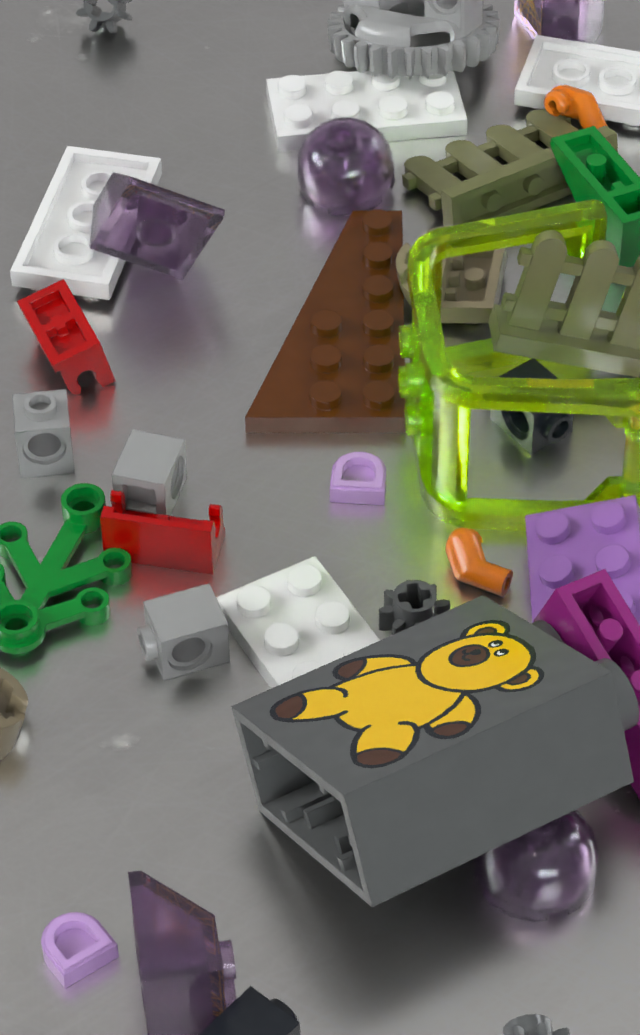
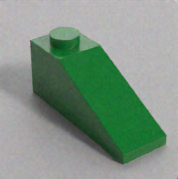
(601, 174)

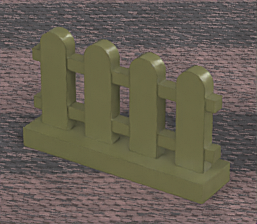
(491, 188)
(575, 330)

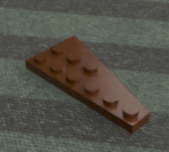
(344, 345)

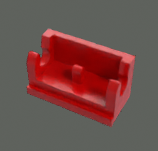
(65, 335)
(162, 538)

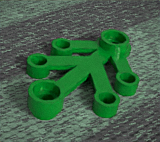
(26, 620)

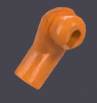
(574, 104)
(470, 565)

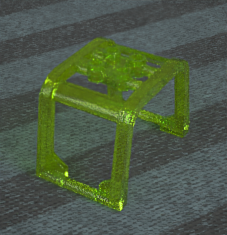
(442, 394)

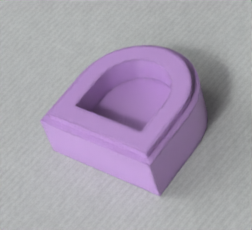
(358, 479)
(76, 947)

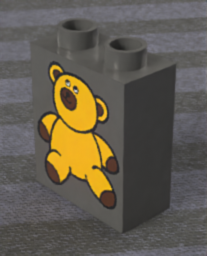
(436, 746)

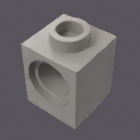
(43, 433)
(151, 472)
(185, 632)

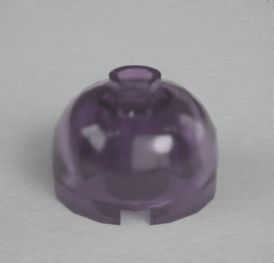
(345, 166)
(541, 870)

